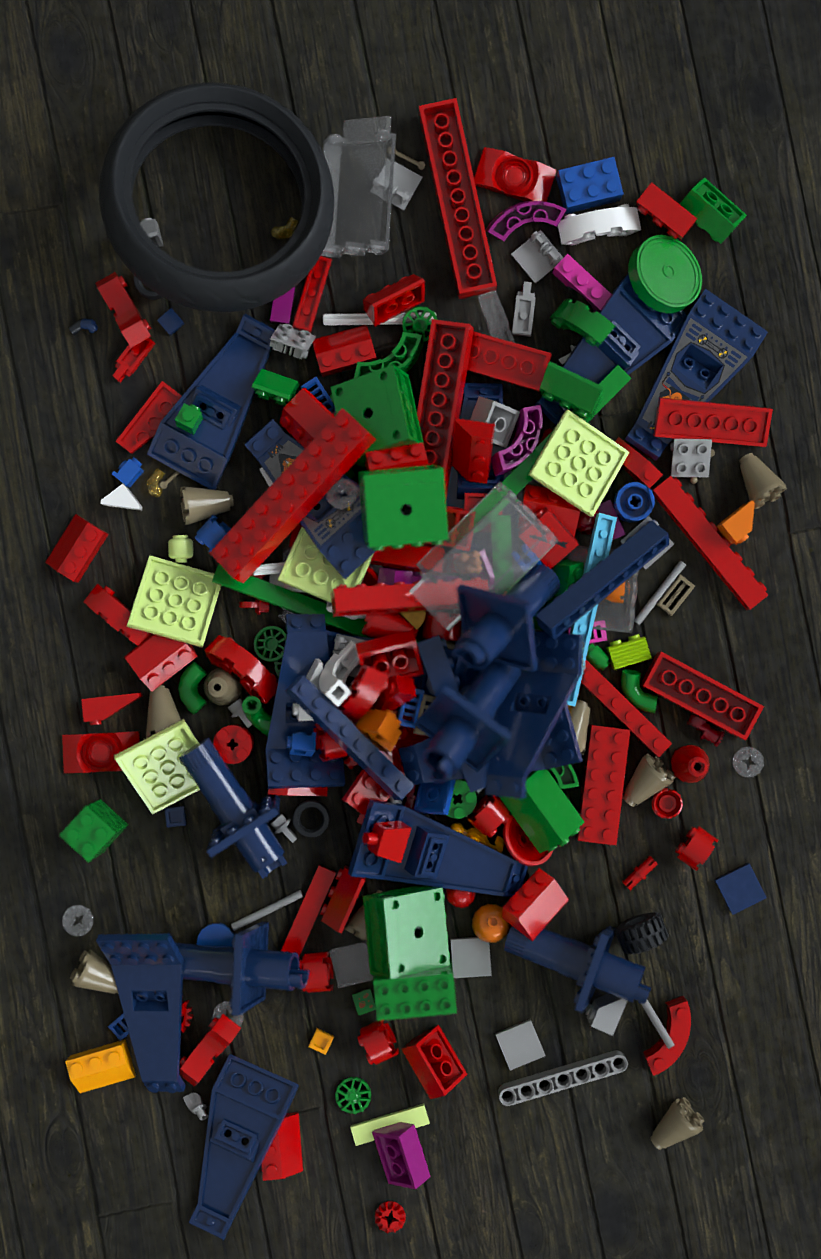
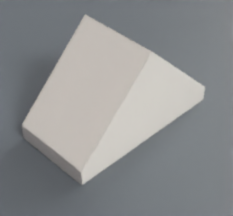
(122, 498)

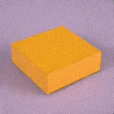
(321, 1041)

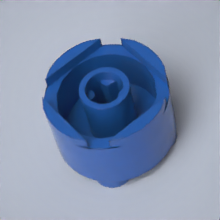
(639, 493)
(212, 532)

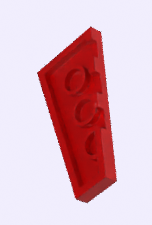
(146, 421)

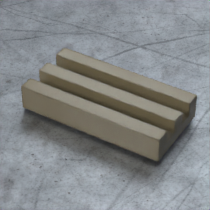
(665, 607)

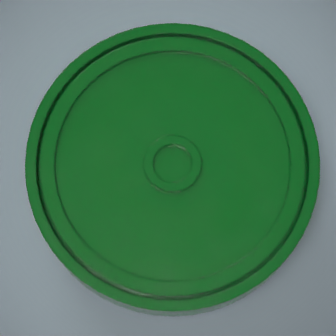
(665, 274)

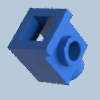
(129, 472)
(301, 744)

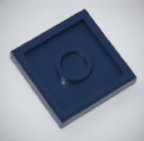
(740, 888)

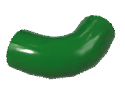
(188, 687)
(634, 694)
(256, 714)

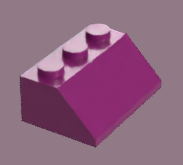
(401, 1155)

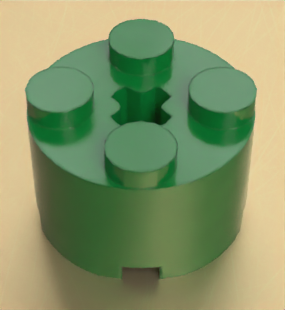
(468, 800)

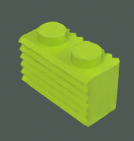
(628, 652)

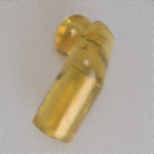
(285, 231)

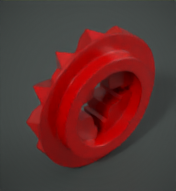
(384, 1210)

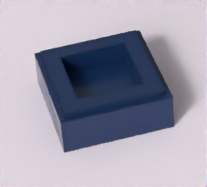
(170, 321)
(175, 816)

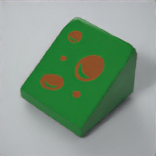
(364, 1001)

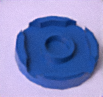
(216, 935)

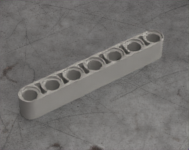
(556, 1085)

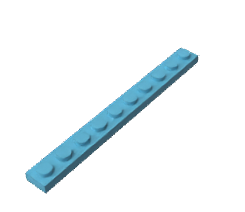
(598, 550)

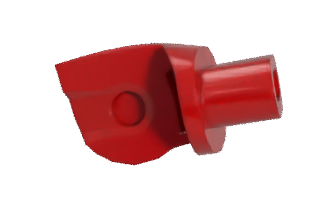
(259, 605)

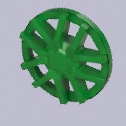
(419, 323)
(270, 643)
(353, 1095)

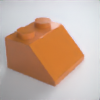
(737, 524)

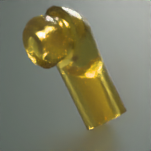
(153, 485)

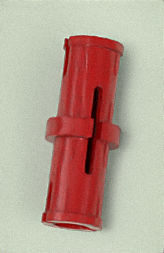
(640, 873)

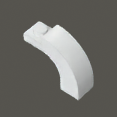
(336, 672)

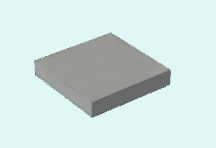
(470, 957)
(520, 1044)

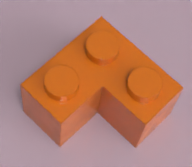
(380, 728)

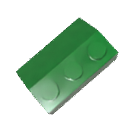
(713, 210)
(571, 390)

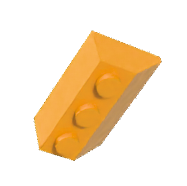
(100, 1066)

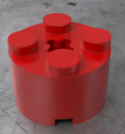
(433, 627)
(241, 736)
(328, 747)
(489, 815)
(696, 848)
(320, 971)
(378, 1042)

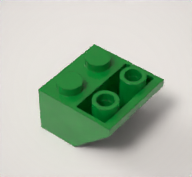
(275, 387)

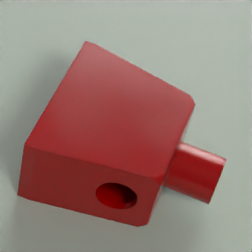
(388, 839)

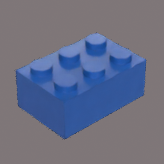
(589, 185)

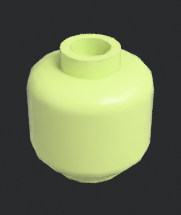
(180, 548)

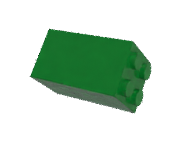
(545, 812)
(94, 830)

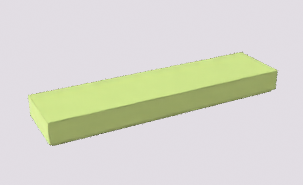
(414, 1115)

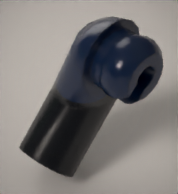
(83, 324)

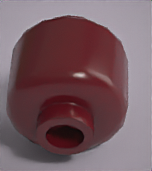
(586, 523)

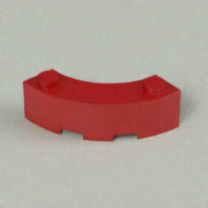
(127, 316)
(115, 613)
(234, 658)
(364, 693)
(678, 1028)
(212, 1044)

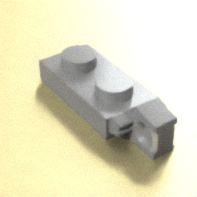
(524, 311)

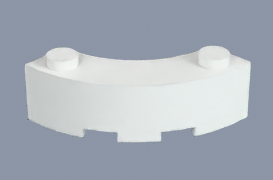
(610, 221)

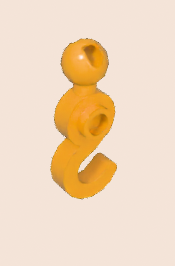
(476, 835)

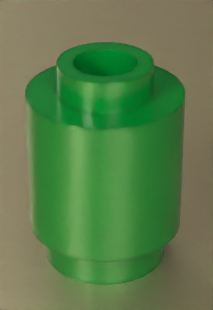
(597, 657)

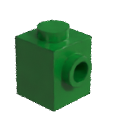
(189, 418)

